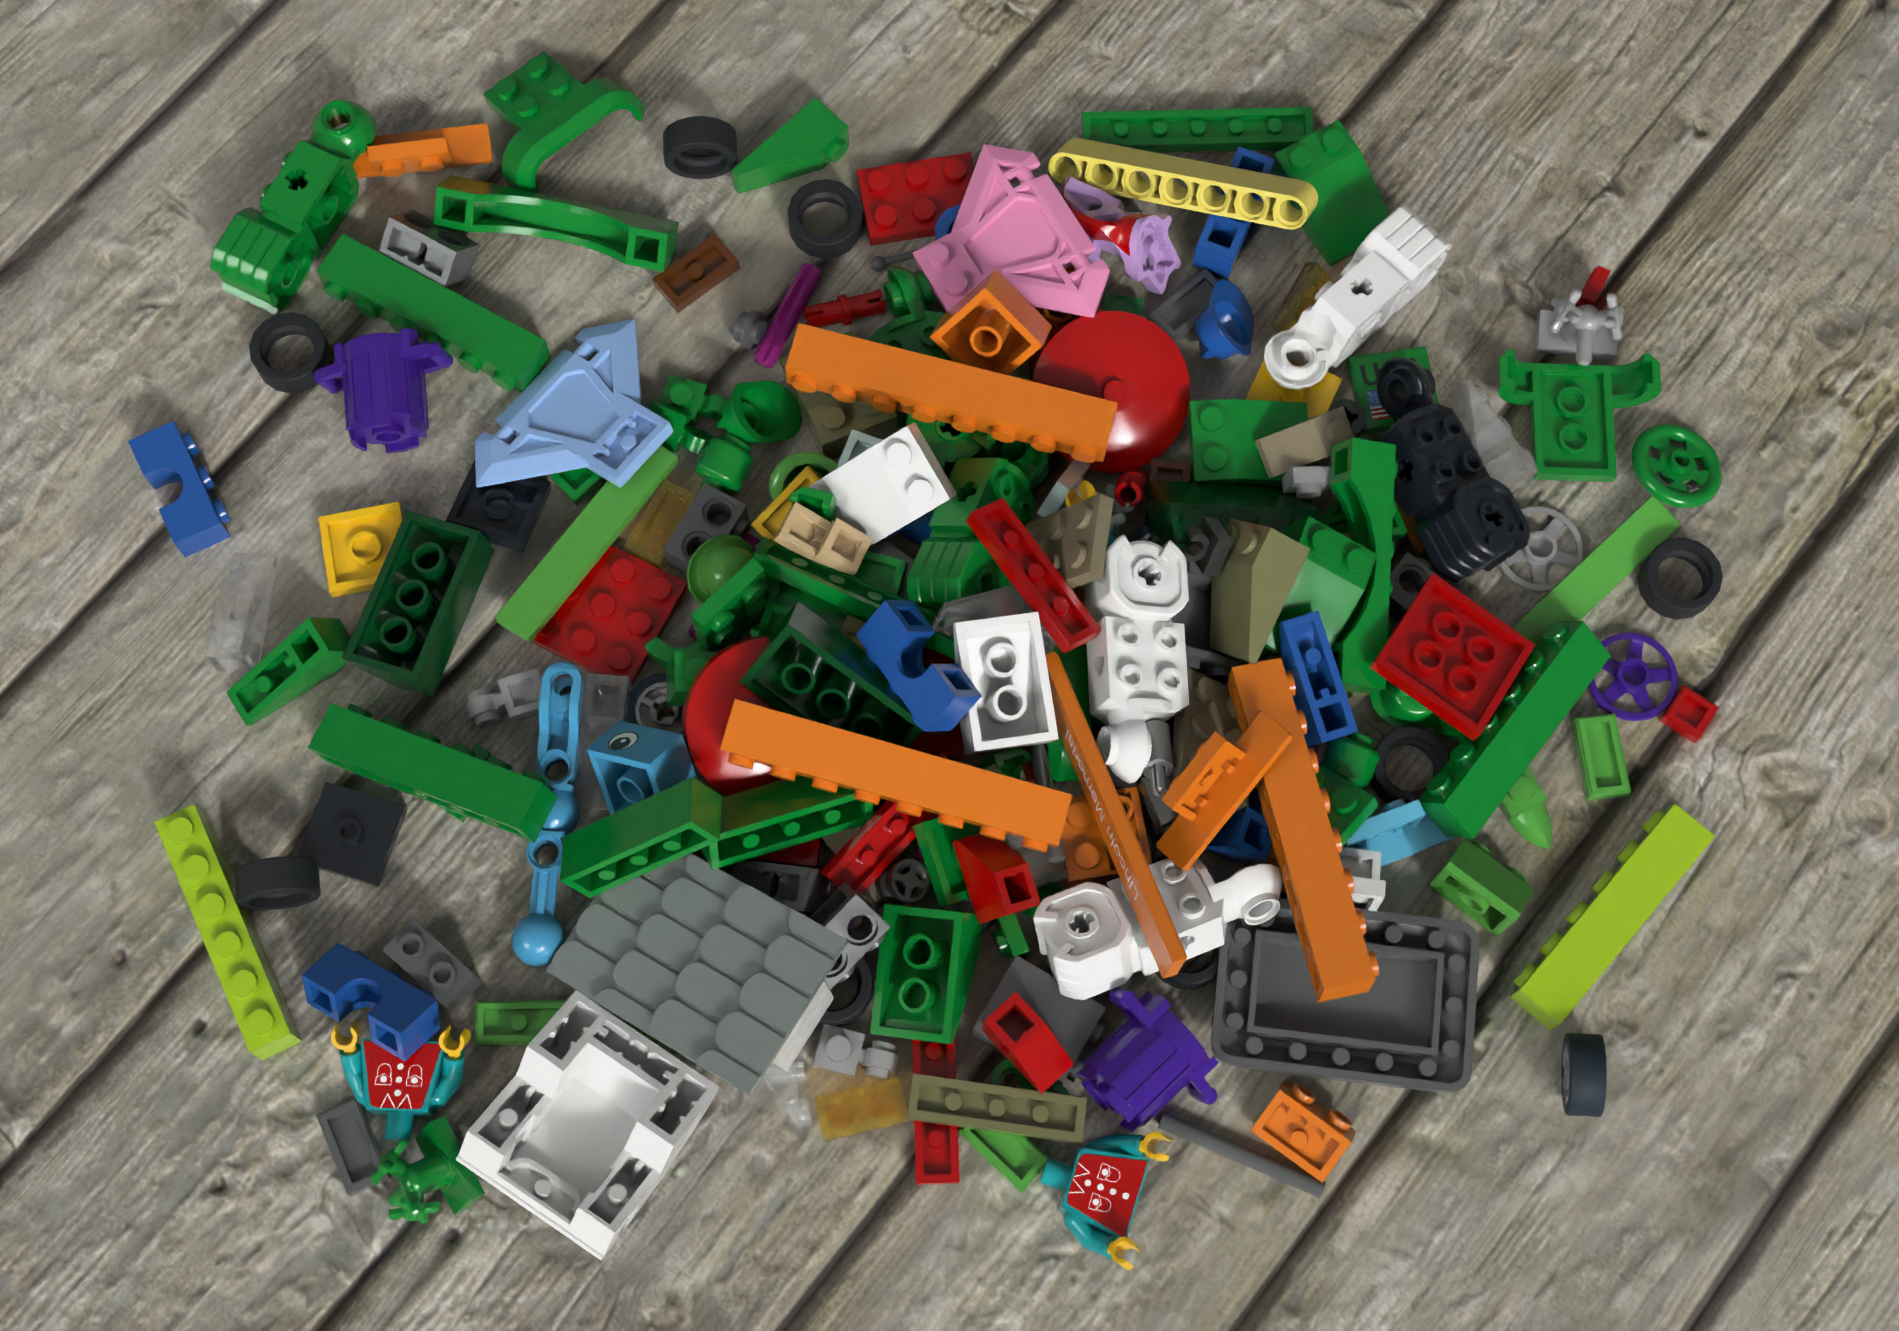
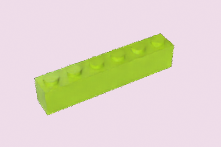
(1611, 917)
(228, 932)

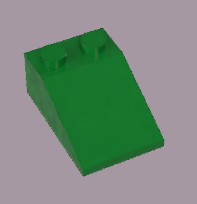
(1347, 194)
(1225, 435)
(1328, 581)
(924, 972)

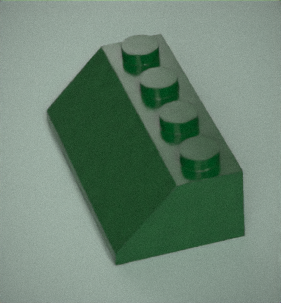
(1182, 504)
(419, 603)
(827, 679)

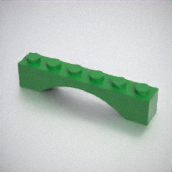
(495, 208)
(1364, 485)

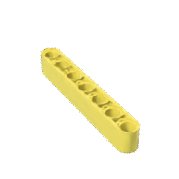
(1197, 175)

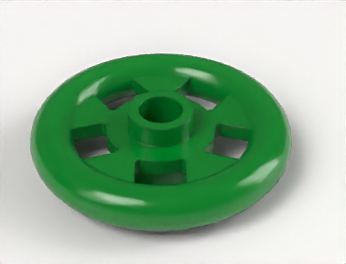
(1676, 466)

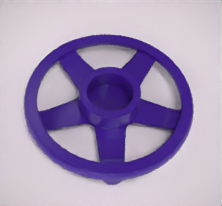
(1633, 677)

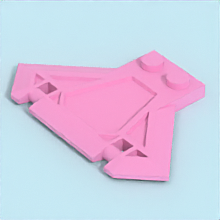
(1019, 232)

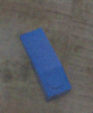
(1316, 679)

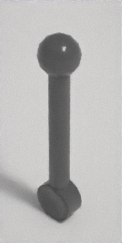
(878, 263)

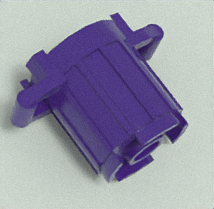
(384, 387)
(1146, 1062)

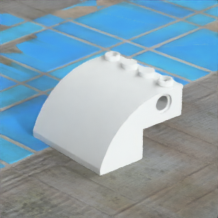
(587, 1124)

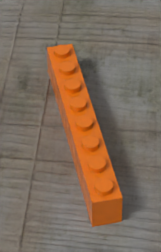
(950, 393)
(895, 774)
(1304, 840)

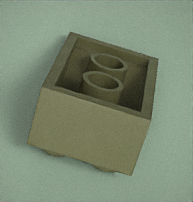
(833, 420)
(1252, 588)

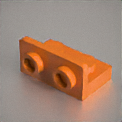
(1304, 1129)

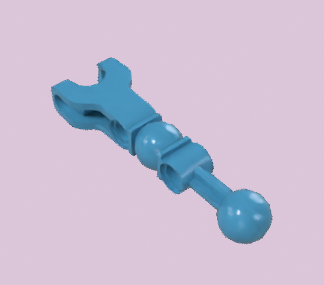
(540, 933)

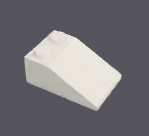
(888, 484)
(1011, 673)

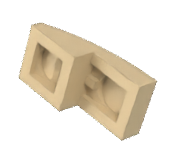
(821, 541)

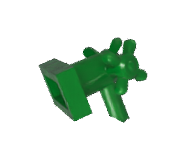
(428, 1174)

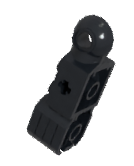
(1441, 481)

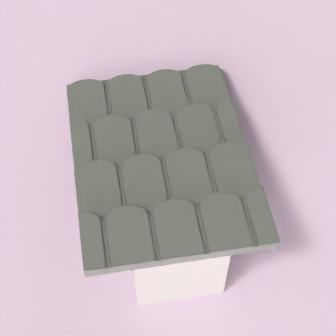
(704, 967)

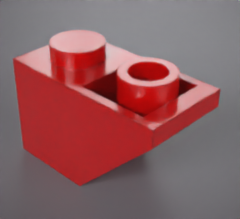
(995, 877)
(1027, 1042)

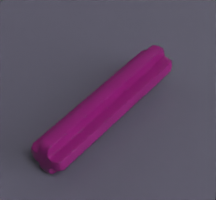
(787, 315)

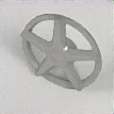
(1543, 550)

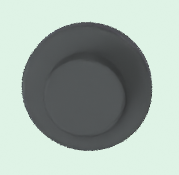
(750, 329)

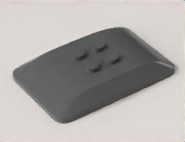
(1401, 1034)

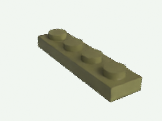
(997, 1108)

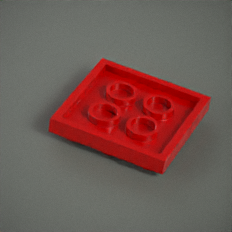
(613, 615)
(1452, 656)

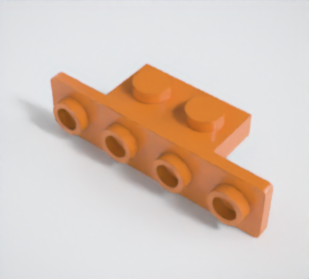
(425, 151)
(1217, 785)

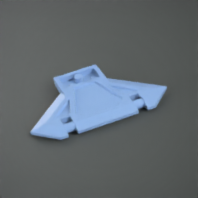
(577, 415)

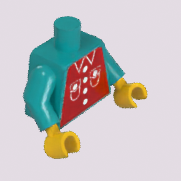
(398, 1086)
(1103, 1190)

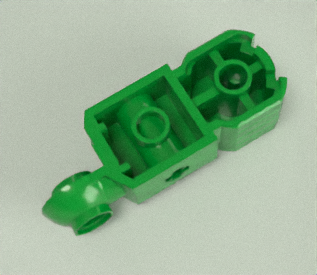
(272, 251)
(908, 298)
(953, 558)

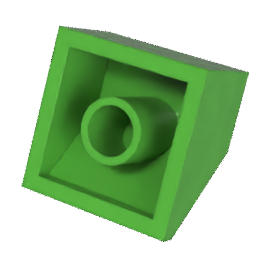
(1482, 887)

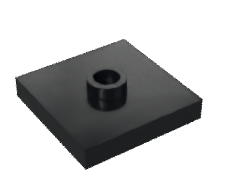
(501, 511)
(352, 833)

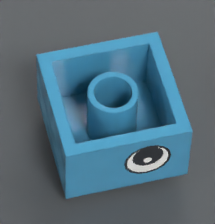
(638, 763)

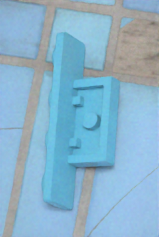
(1398, 832)

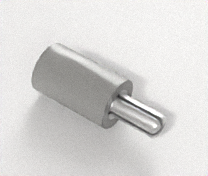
(1161, 759)

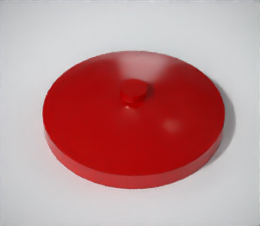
(1127, 363)
(708, 712)

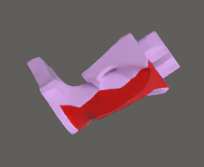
(1125, 234)

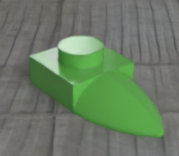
(1527, 811)

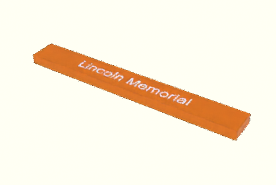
(1114, 823)

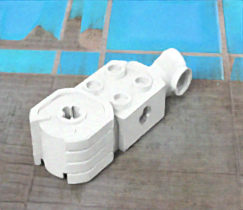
(1380, 280)
(1139, 654)
(1098, 939)

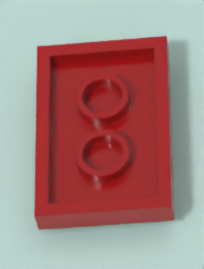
(910, 196)

